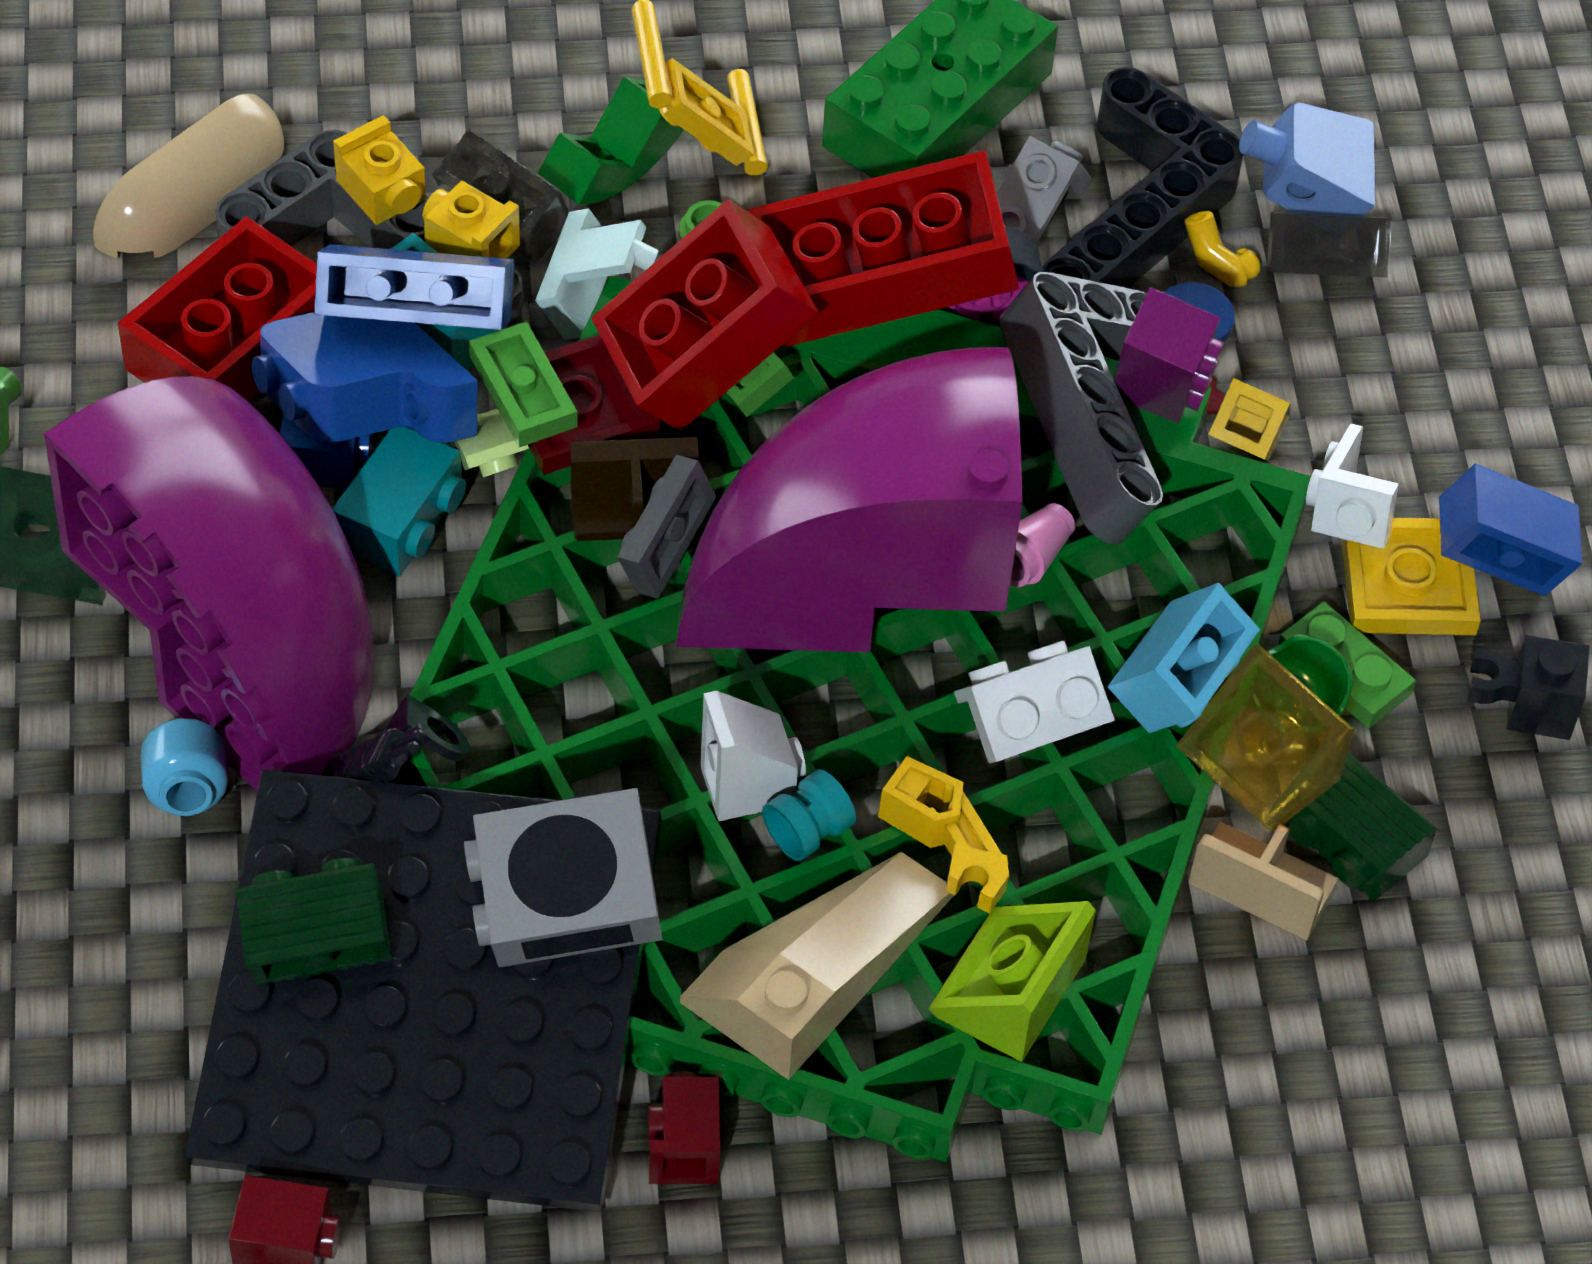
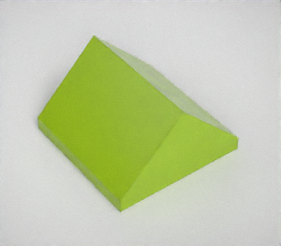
(1016, 973)

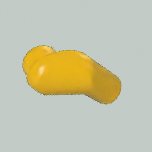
(1214, 258)

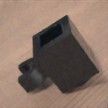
(1542, 686)

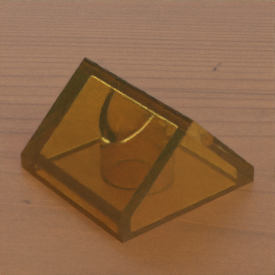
(1268, 740)

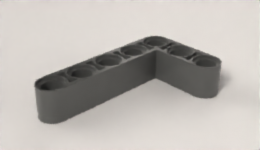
(303, 194)
(1059, 341)

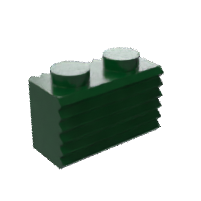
(1364, 831)
(313, 921)

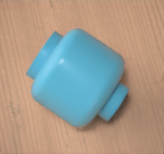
(184, 767)

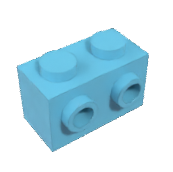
(1184, 659)

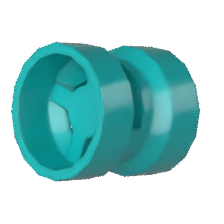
(808, 815)

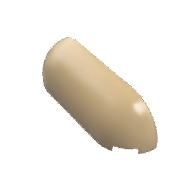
(180, 184)

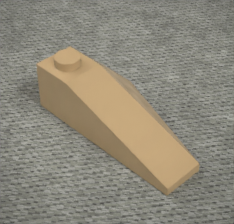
(809, 969)

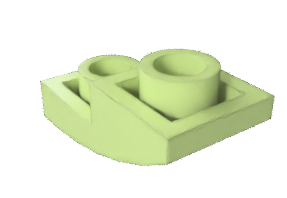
(492, 447)

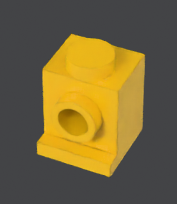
(379, 171)
(470, 223)
(1250, 419)

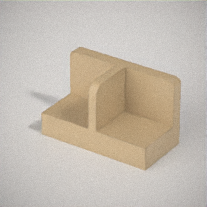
(1262, 878)

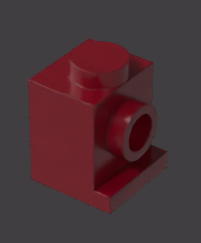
(685, 1131)

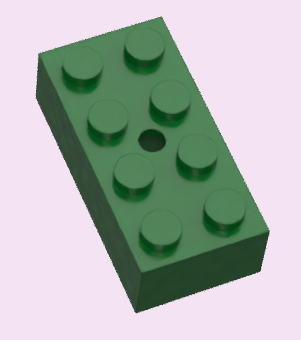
(939, 85)

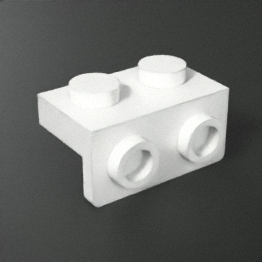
(1037, 702)

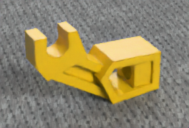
(957, 827)

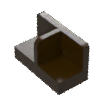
(615, 482)

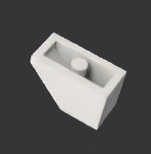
(746, 756)

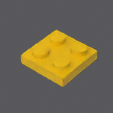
(1409, 584)

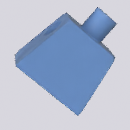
(1315, 160)

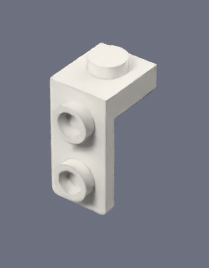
(1349, 502)

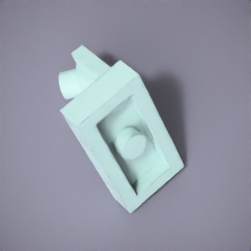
(581, 265)

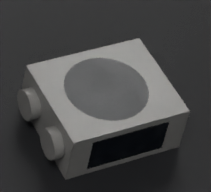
(563, 878)

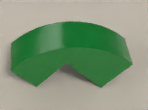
(617, 153)

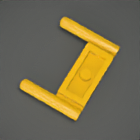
(694, 105)

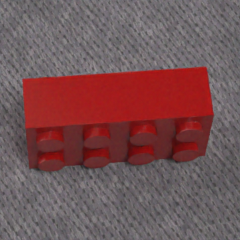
(895, 245)

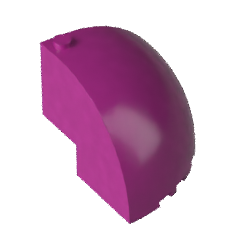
(864, 503)
(228, 560)

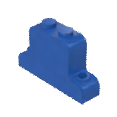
(364, 378)

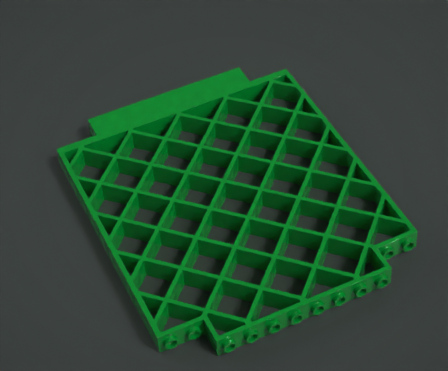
(1216, 494)

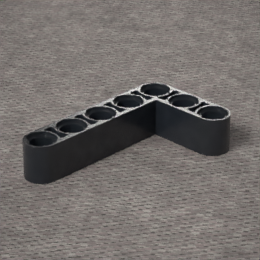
(1192, 170)

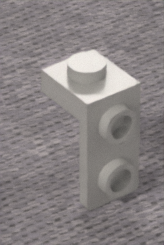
(1039, 184)

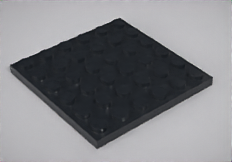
(424, 1063)

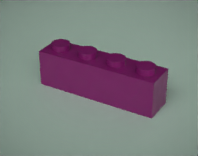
(1168, 356)

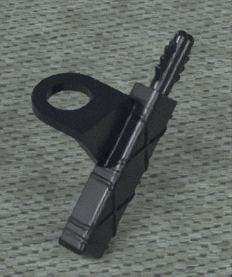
(387, 752)

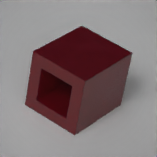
(283, 1223)

